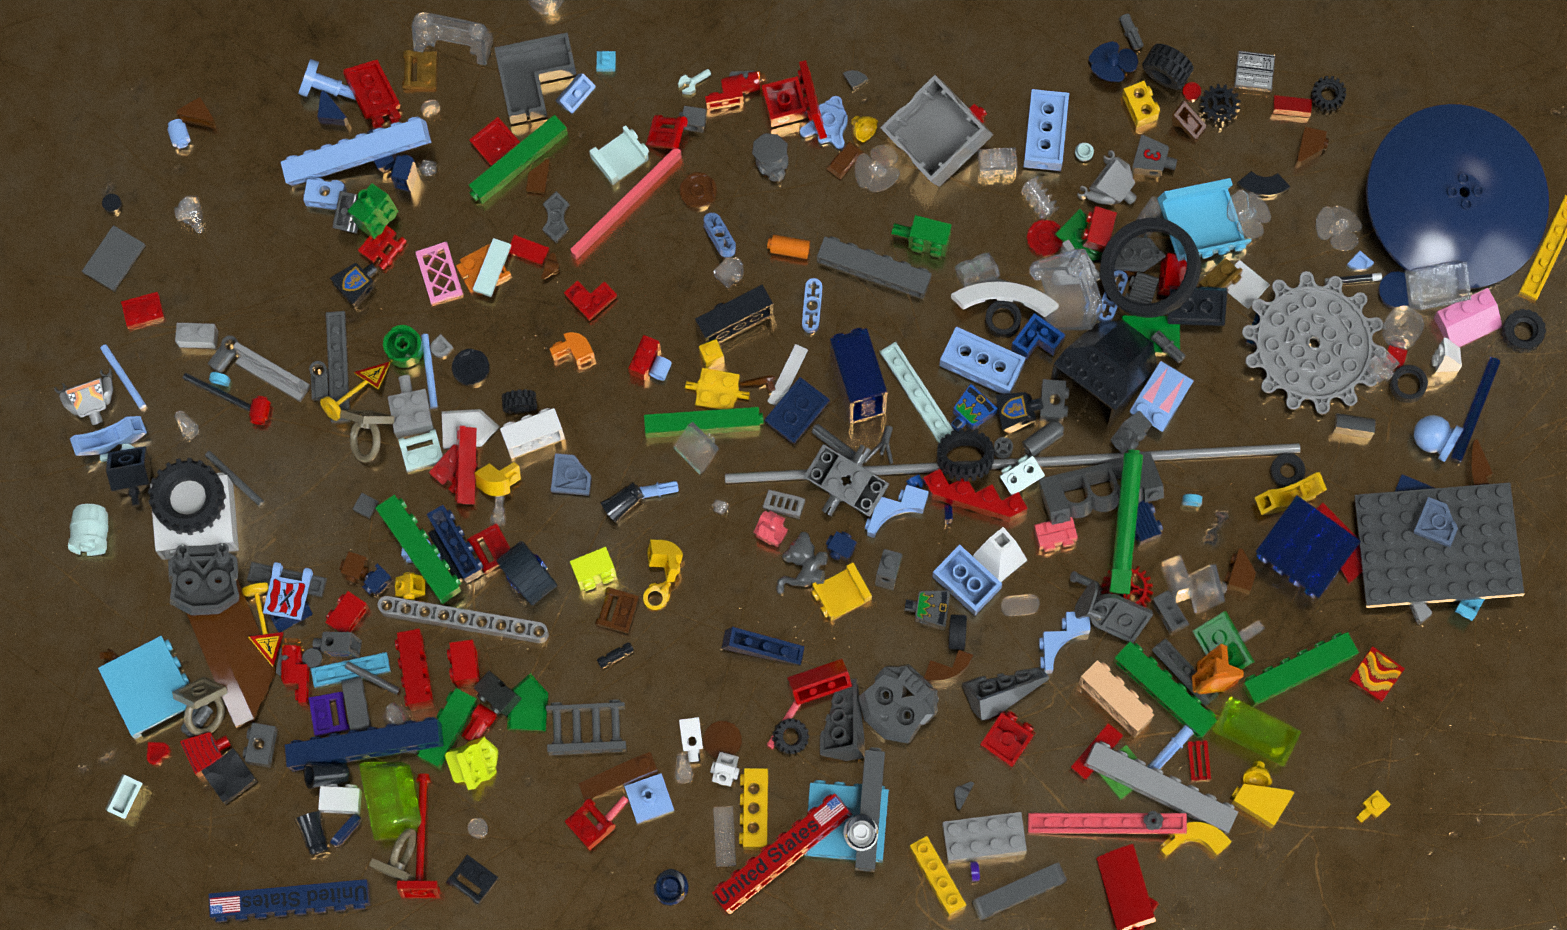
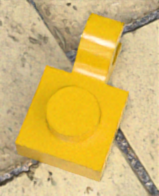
(1374, 806)

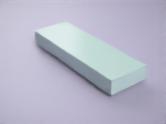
(492, 267)

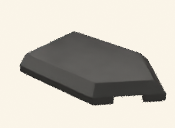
(1138, 255)

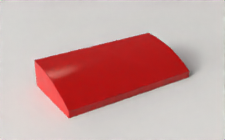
(1126, 888)

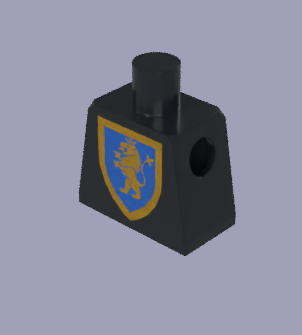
(355, 283)
(1017, 410)

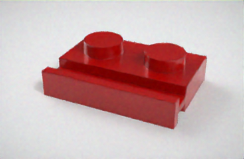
(142, 310)

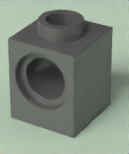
(696, 118)

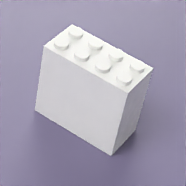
(187, 499)

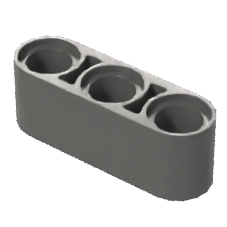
(356, 704)

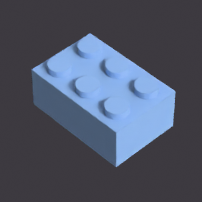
(967, 580)

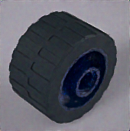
(526, 573)

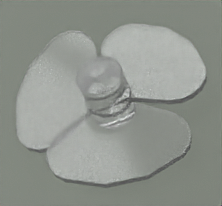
(875, 174)
(1245, 209)
(1336, 223)

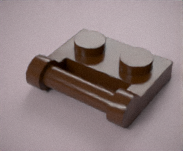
(623, 611)

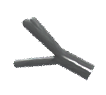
(883, 444)

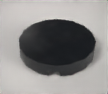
(470, 367)

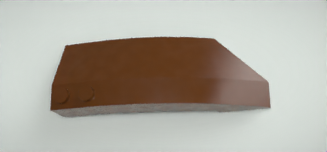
(234, 657)

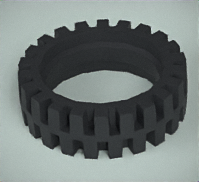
(962, 439)

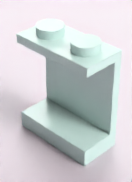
(620, 156)

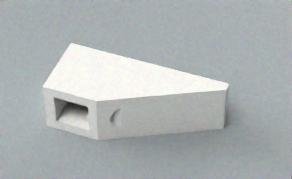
(1447, 357)

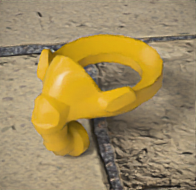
(663, 588)

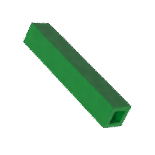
(517, 159)
(707, 421)

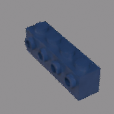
(454, 543)

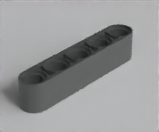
(1019, 891)

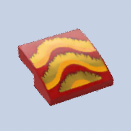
(1377, 673)

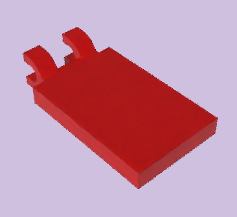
(373, 92)

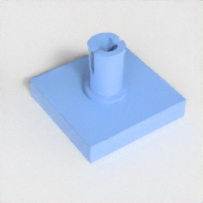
(649, 798)

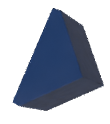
(329, 112)

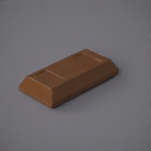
(844, 160)

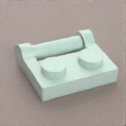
(423, 456)

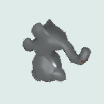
(802, 553)

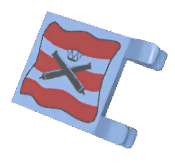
(287, 596)

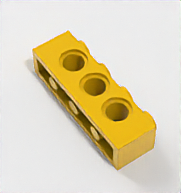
(756, 777)
(937, 876)

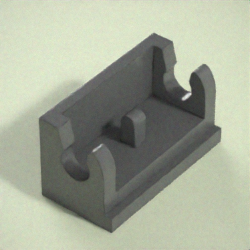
(1169, 612)

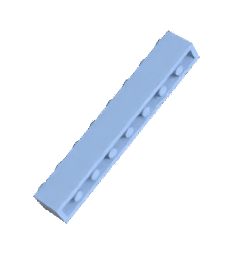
(355, 151)

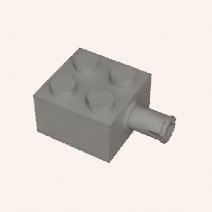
(410, 410)

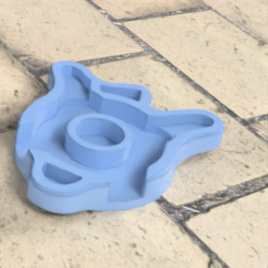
(834, 121)

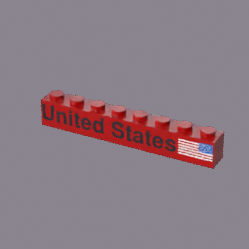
(782, 853)

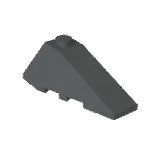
(997, 694)
(844, 726)

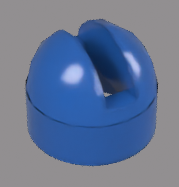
(915, 481)

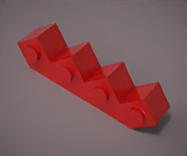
(983, 502)

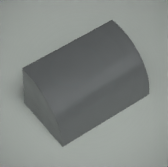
(1354, 425)

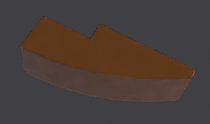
(1478, 465)

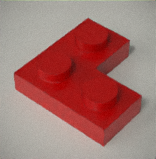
(601, 297)

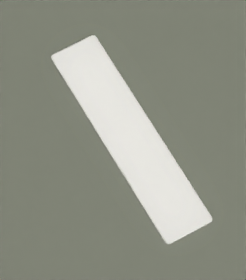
(788, 374)

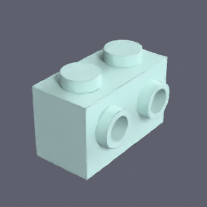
(1021, 475)

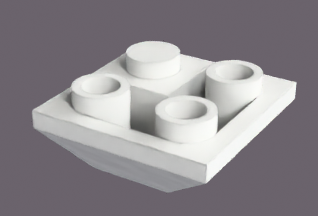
(1000, 555)

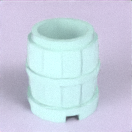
(88, 530)

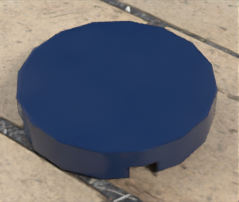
(1394, 290)

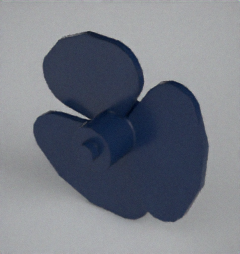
(1107, 60)

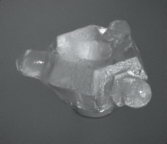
(190, 212)

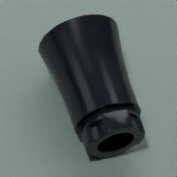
(622, 501)
(325, 774)
(312, 832)

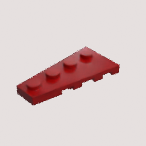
(811, 99)
(1353, 566)

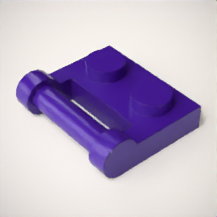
(322, 714)

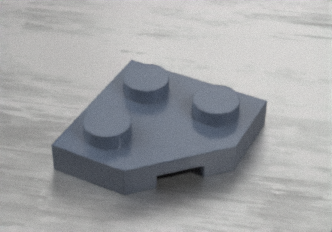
(570, 476)
(1436, 523)

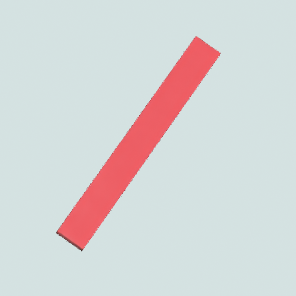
(625, 203)
(1103, 823)

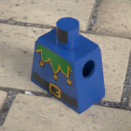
(972, 409)

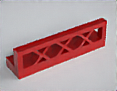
(465, 465)

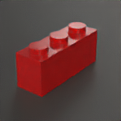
(819, 681)

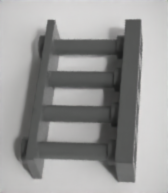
(596, 744)

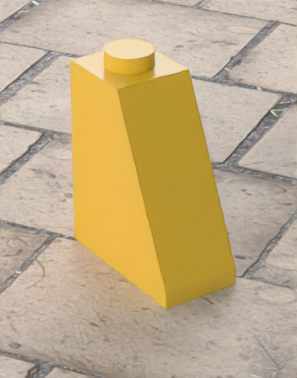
(1262, 802)

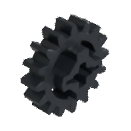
(1218, 96)

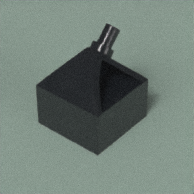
(129, 472)

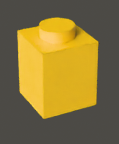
(711, 354)

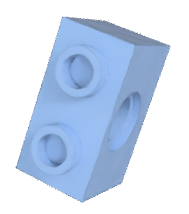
(314, 189)

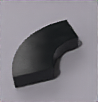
(1263, 186)

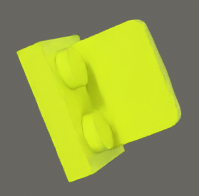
(473, 762)

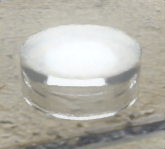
(430, 108)
(477, 828)

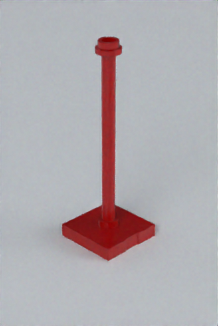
(418, 887)

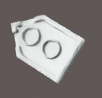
(467, 418)

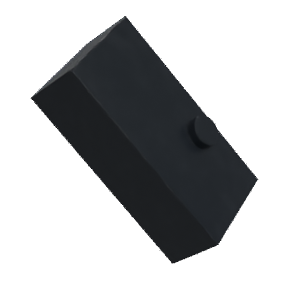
(734, 315)

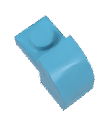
(1469, 608)

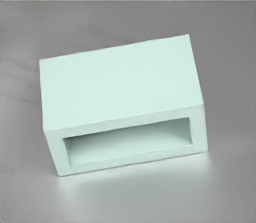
(123, 796)

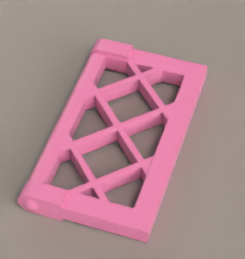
(424, 268)

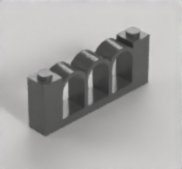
(1061, 509)

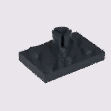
(1203, 307)

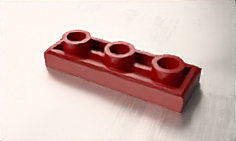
(1107, 735)

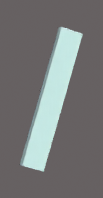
(916, 391)

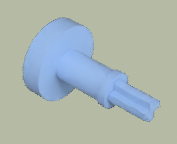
(322, 82)

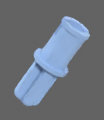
(659, 489)

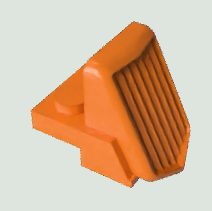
(1215, 673)

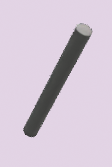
(234, 478)

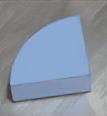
(1360, 262)

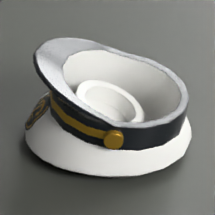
(860, 832)

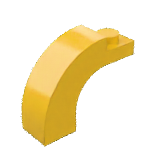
(1280, 499)
(1198, 832)

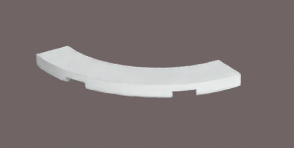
(1005, 292)

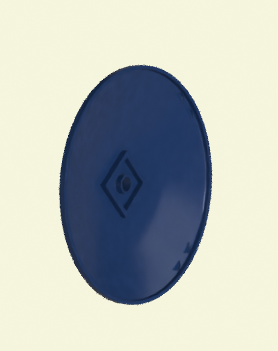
(1419, 202)

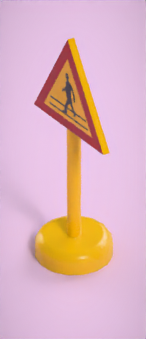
(371, 375)
(267, 643)

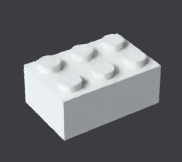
(532, 432)

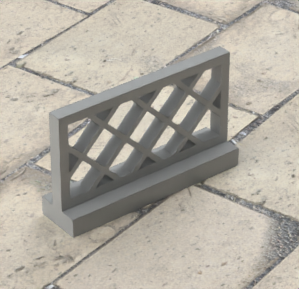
(271, 373)

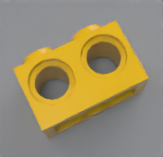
(1136, 104)

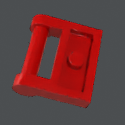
(666, 137)
(496, 544)
(585, 829)

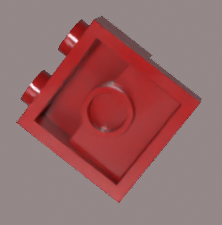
(1008, 737)

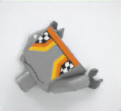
(88, 397)

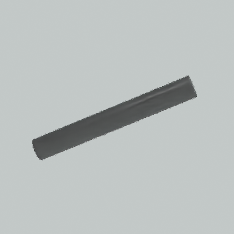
(371, 677)

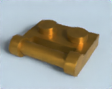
(425, 70)

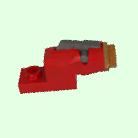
(734, 87)
(292, 671)

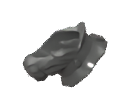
(771, 156)

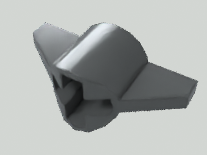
(961, 794)

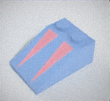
(1162, 395)

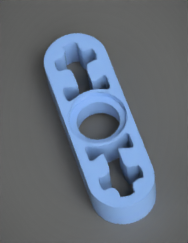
(816, 319)

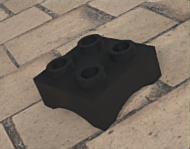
(229, 776)

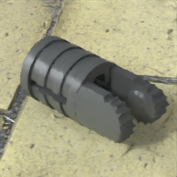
(199, 717)

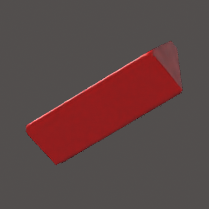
(1292, 106)

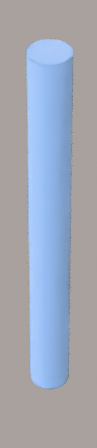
(429, 371)
(123, 377)

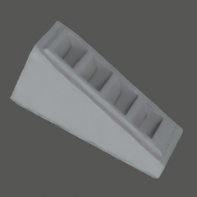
(786, 497)
(1420, 612)

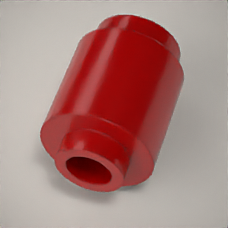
(259, 410)

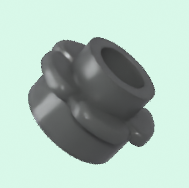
(1153, 825)

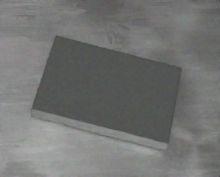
(113, 258)

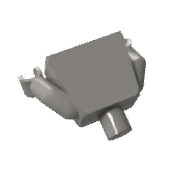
(1112, 183)

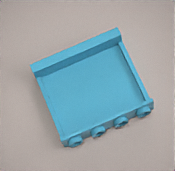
(1203, 215)
(144, 684)
(835, 844)

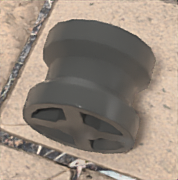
(1005, 445)

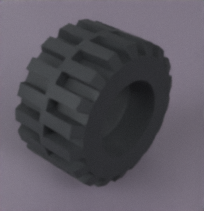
(1167, 66)

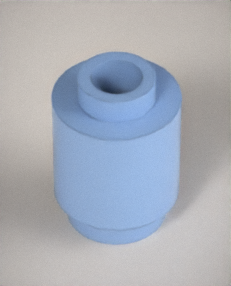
(178, 133)

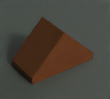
(196, 113)

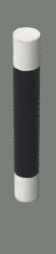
(1358, 278)

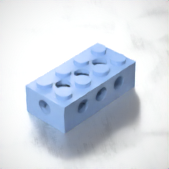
(1036, 137)
(985, 350)

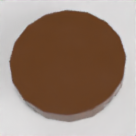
(698, 190)
(722, 737)

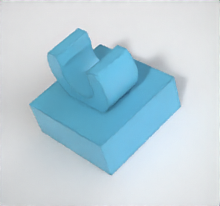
(606, 61)

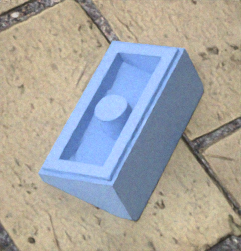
(575, 93)

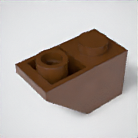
(1242, 573)

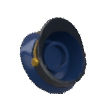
(670, 887)

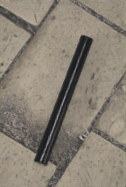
(216, 391)

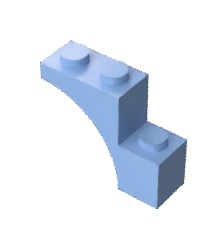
(102, 441)
(911, 500)
(1054, 640)

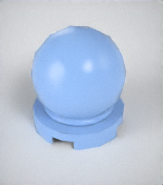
(1435, 435)

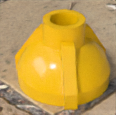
(864, 127)
(1257, 775)

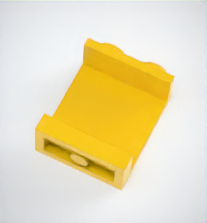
(841, 593)

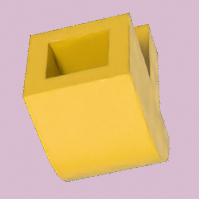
(497, 482)
(666, 555)

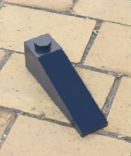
(761, 646)

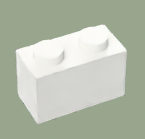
(340, 799)

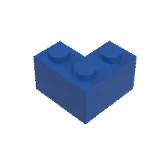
(1038, 333)

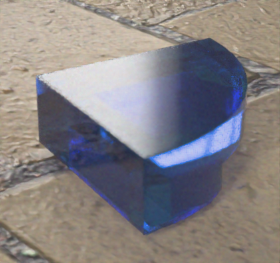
(948, 514)

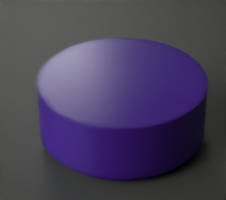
(974, 869)

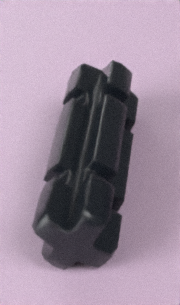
(615, 655)

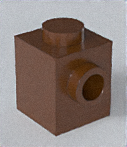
(354, 567)

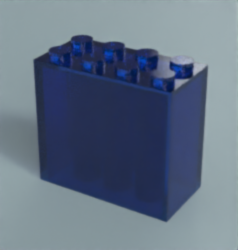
(858, 375)
(1307, 547)

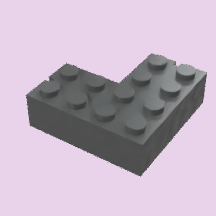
(525, 66)

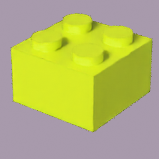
(593, 569)

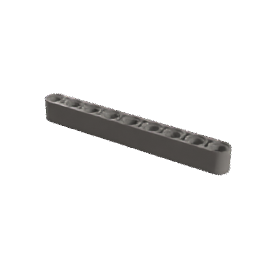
(454, 615)

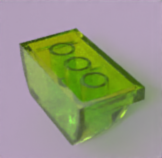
(1257, 730)
(390, 798)

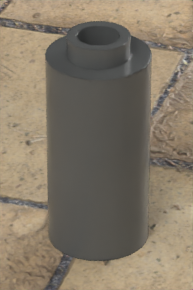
(1043, 438)

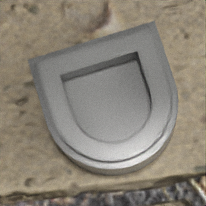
(441, 347)

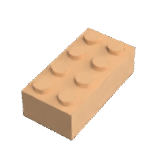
(1116, 698)

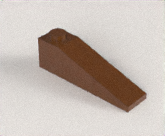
(619, 776)

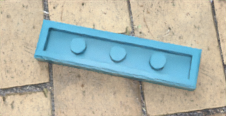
(336, 672)

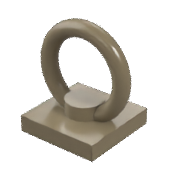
(369, 420)
(200, 694)
(393, 867)

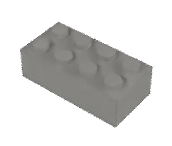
(984, 838)

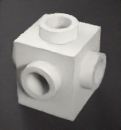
(725, 769)

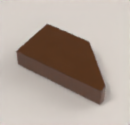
(538, 178)

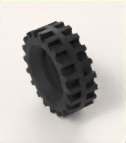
(169, 479)

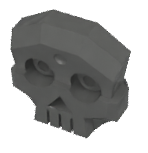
(204, 594)
(888, 714)

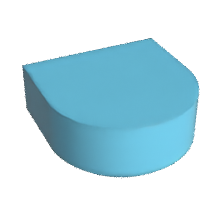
(220, 379)
(1192, 500)

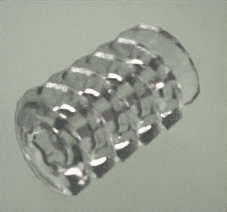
(1038, 198)

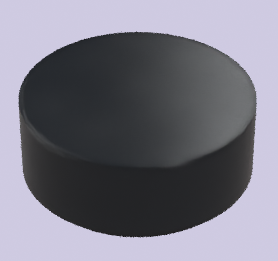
(112, 203)

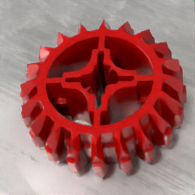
(1135, 590)

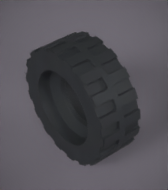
(1532, 319)

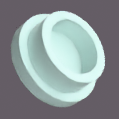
(1084, 151)

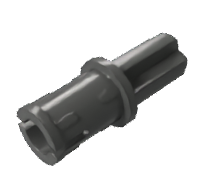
(1131, 31)
(1168, 346)

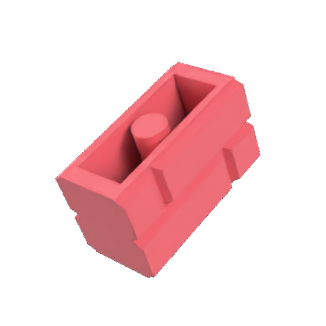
(1054, 535)

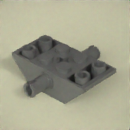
(862, 492)

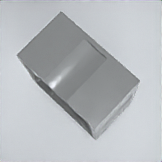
(937, 131)

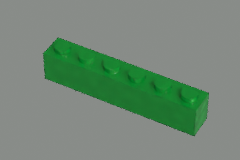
(418, 549)
(1299, 669)
(1165, 690)

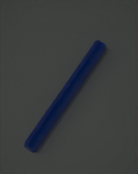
(1475, 409)

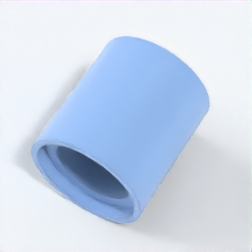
(660, 368)

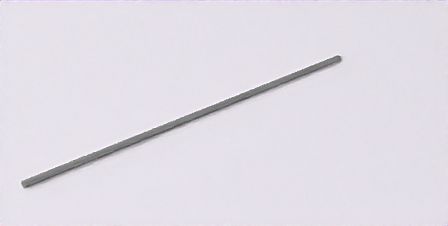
(1041, 461)

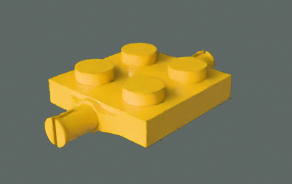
(717, 389)

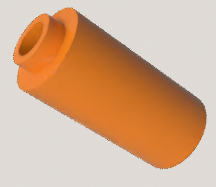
(789, 246)

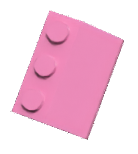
(1469, 318)

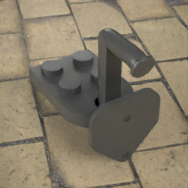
(1110, 611)

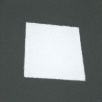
(1249, 287)

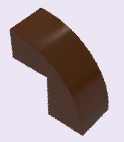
(939, 673)

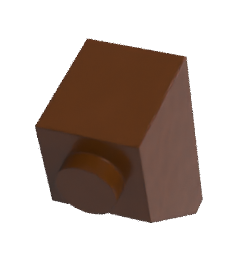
(1311, 145)

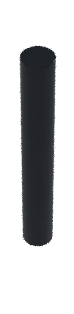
(444, 554)

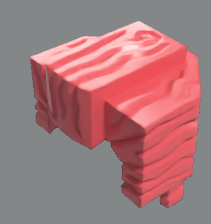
(771, 528)

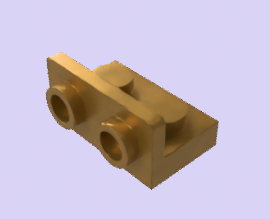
(1222, 275)

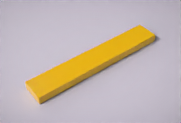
(1547, 254)

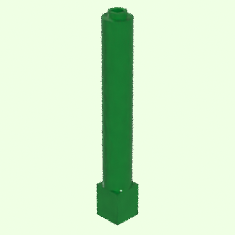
(1126, 523)

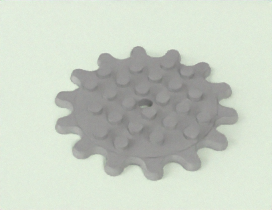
(1320, 315)

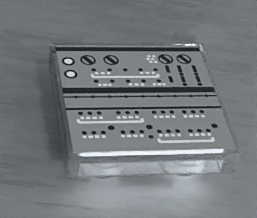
(1254, 71)

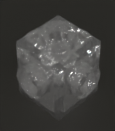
(1382, 367)

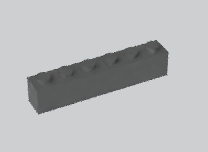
(874, 267)

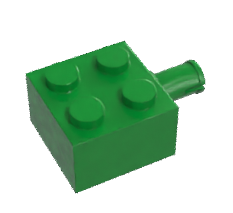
(372, 210)
(926, 235)

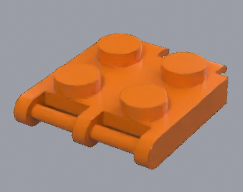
(472, 264)

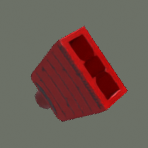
(204, 750)

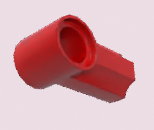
(481, 720)

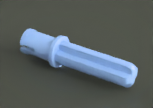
(1171, 748)

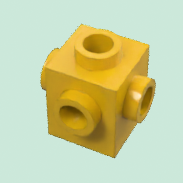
(409, 586)

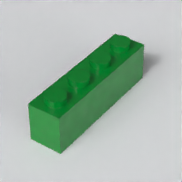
(453, 719)

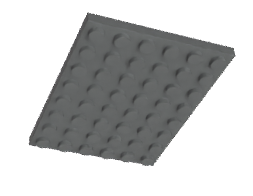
(1416, 570)

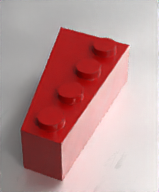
(414, 669)

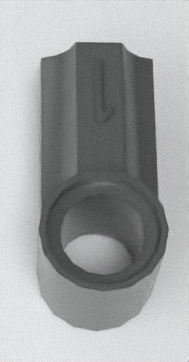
(223, 356)
(319, 383)

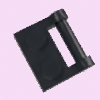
(475, 874)

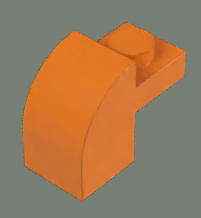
(574, 344)

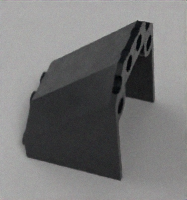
(1110, 363)

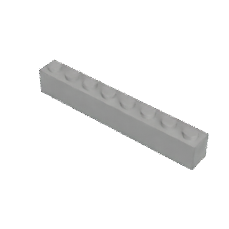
(1160, 787)

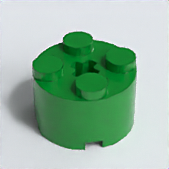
(394, 341)

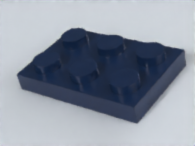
(797, 410)

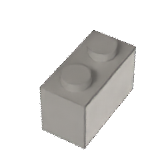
(196, 335)

